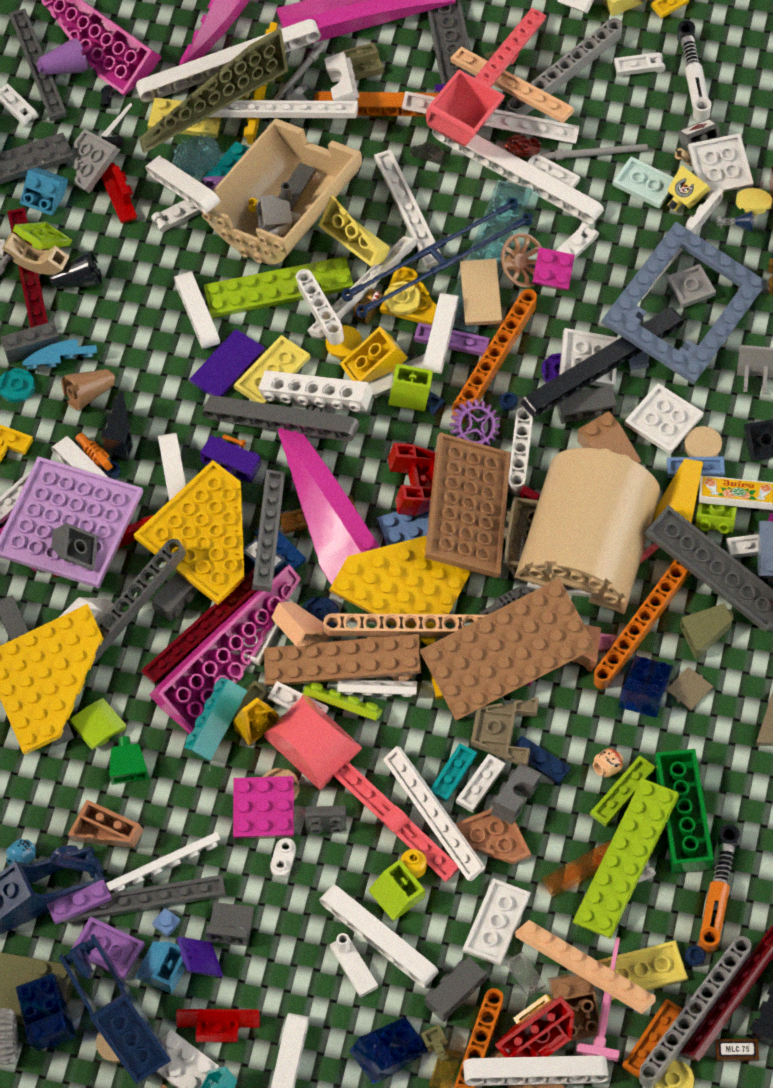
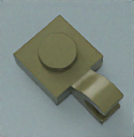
(434, 1040)

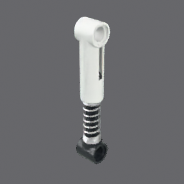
(694, 72)

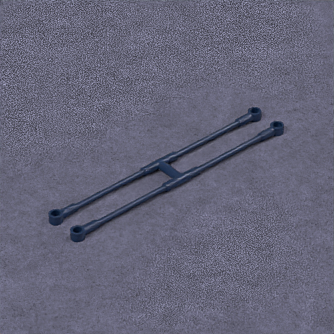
(512, 204)

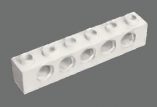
(315, 391)

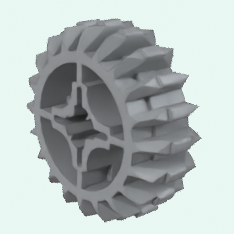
(8, 1037)

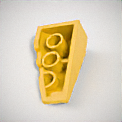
(682, 490)
(254, 720)

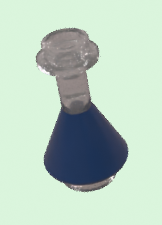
(746, 221)

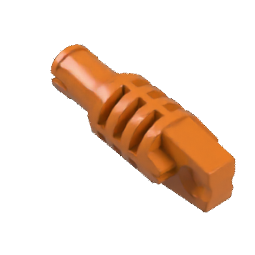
(94, 451)

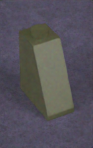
(706, 628)

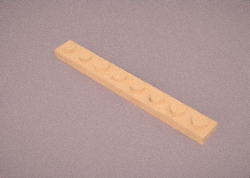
(516, 87)
(585, 966)

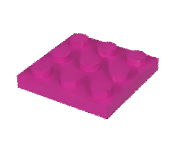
(263, 807)

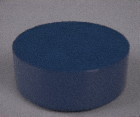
(508, 401)
(114, 472)
(695, 956)

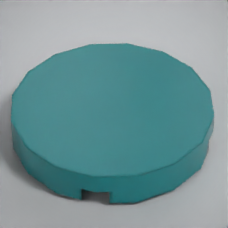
(16, 385)

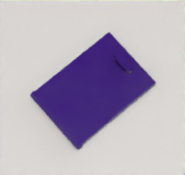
(199, 956)

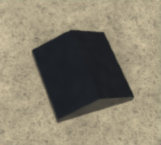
(759, 439)

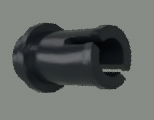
(107, 93)
(117, 140)

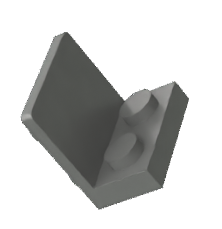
(325, 818)
(230, 924)

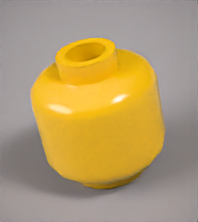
(415, 862)

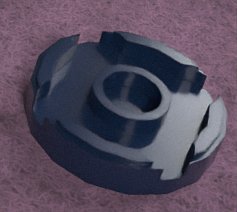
(321, 608)

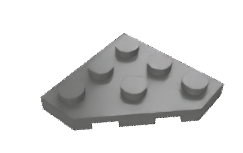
(91, 159)

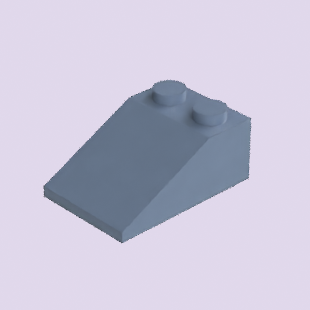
(765, 550)

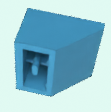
(43, 190)
(162, 966)

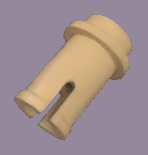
(683, 156)

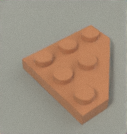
(494, 837)

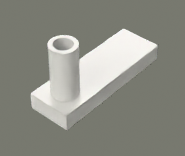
(353, 965)

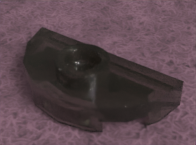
(428, 152)

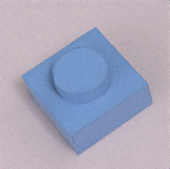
(166, 922)

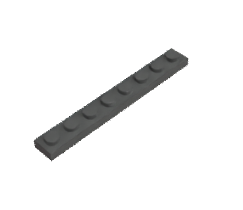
(32, 51)
(268, 531)
(156, 897)

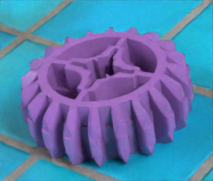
(488, 415)

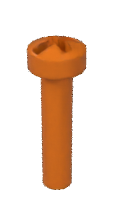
(242, 443)

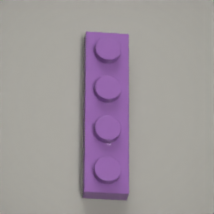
(458, 341)

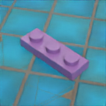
(79, 902)

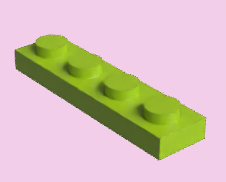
(348, 703)
(622, 791)

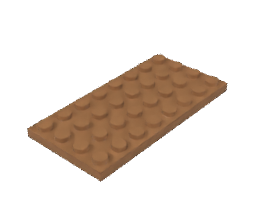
(468, 505)
(507, 649)

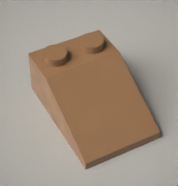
(608, 434)

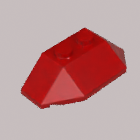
(540, 1031)

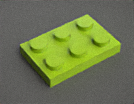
(42, 235)

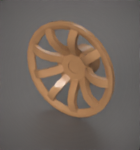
(518, 260)

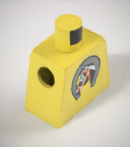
(686, 189)

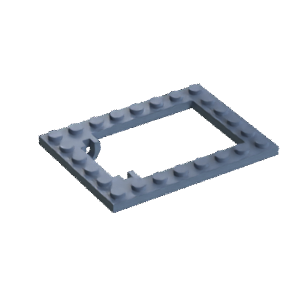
(690, 359)

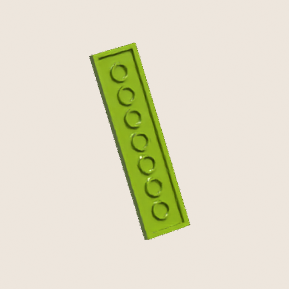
(274, 287)
(626, 858)

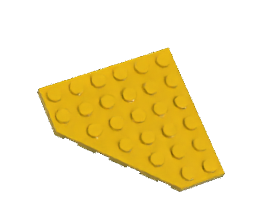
(209, 526)
(400, 582)
(45, 674)

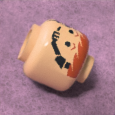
(608, 762)

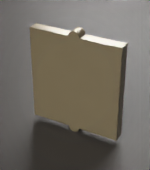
(689, 688)

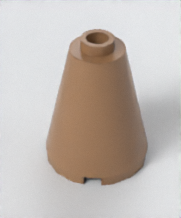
(86, 386)

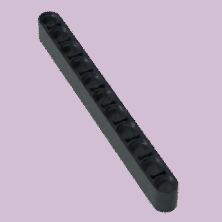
(597, 365)

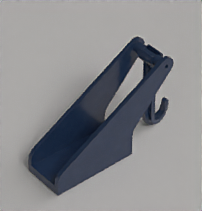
(17, 897)
(121, 1020)

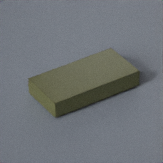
(254, 691)

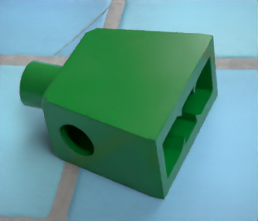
(127, 763)

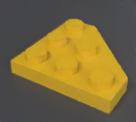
(426, 310)

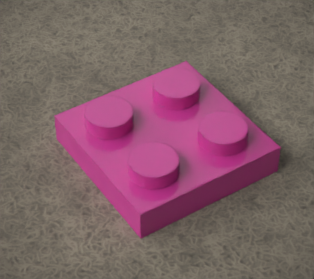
(553, 269)

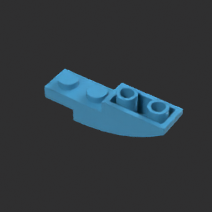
(51, 354)

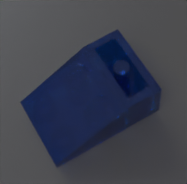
(645, 686)
(44, 1012)
(388, 1049)

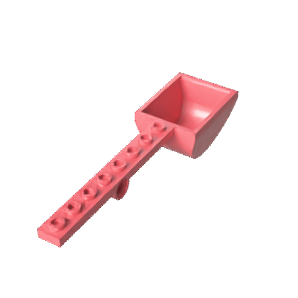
(469, 101)
(323, 751)

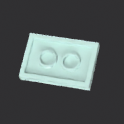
(644, 182)

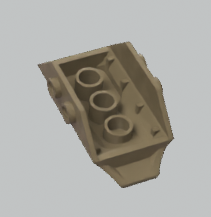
(516, 534)

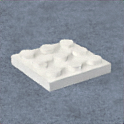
(721, 163)
(581, 345)
(663, 418)

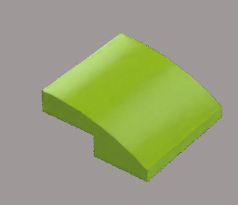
(97, 723)

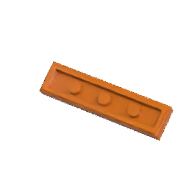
(652, 1035)

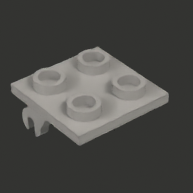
(757, 362)

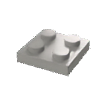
(691, 285)

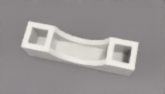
(341, 71)

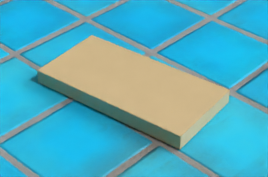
(480, 292)

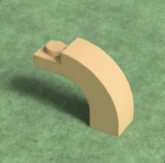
(39, 261)

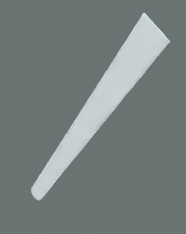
(115, 122)

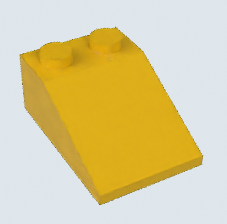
(373, 357)

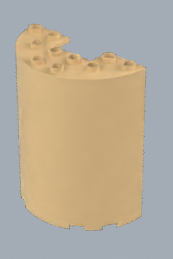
(262, 172)
(591, 525)

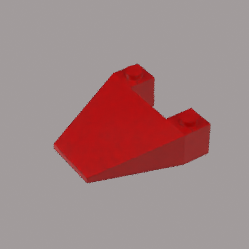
(419, 465)

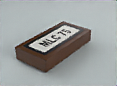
(736, 1050)

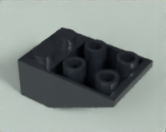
(117, 435)

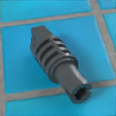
(506, 599)

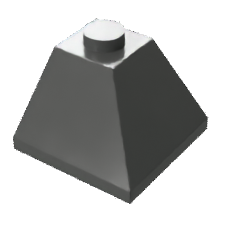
(75, 545)

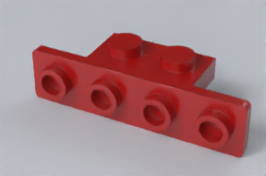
(119, 193)
(218, 1024)

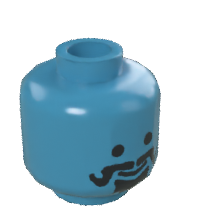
(21, 851)

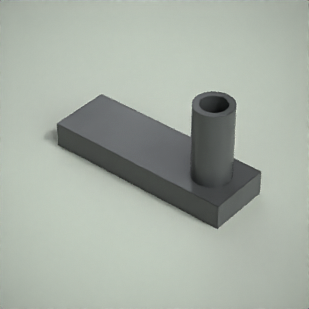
(297, 183)

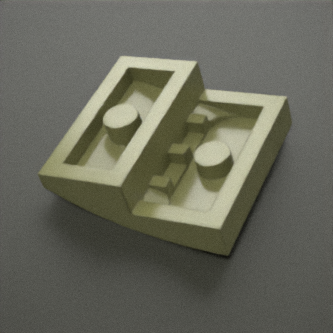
(365, 61)

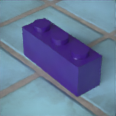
(231, 458)

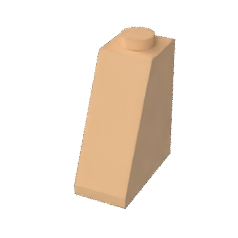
(299, 624)

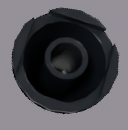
(79, 273)

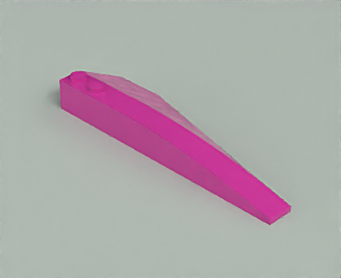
(347, 16)
(330, 515)
(193, 680)

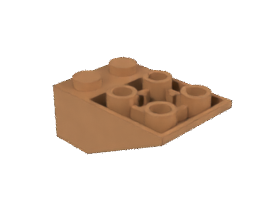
(582, 999)

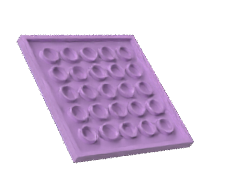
(74, 496)

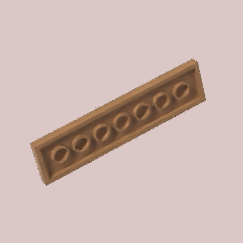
(343, 660)

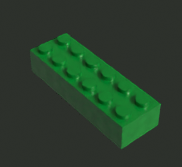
(687, 825)

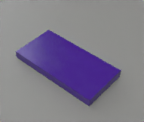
(227, 364)

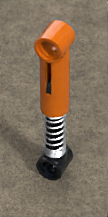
(719, 889)

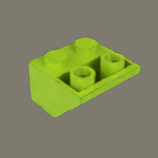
(410, 387)
(397, 890)

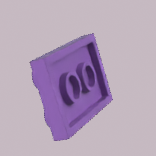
(119, 946)

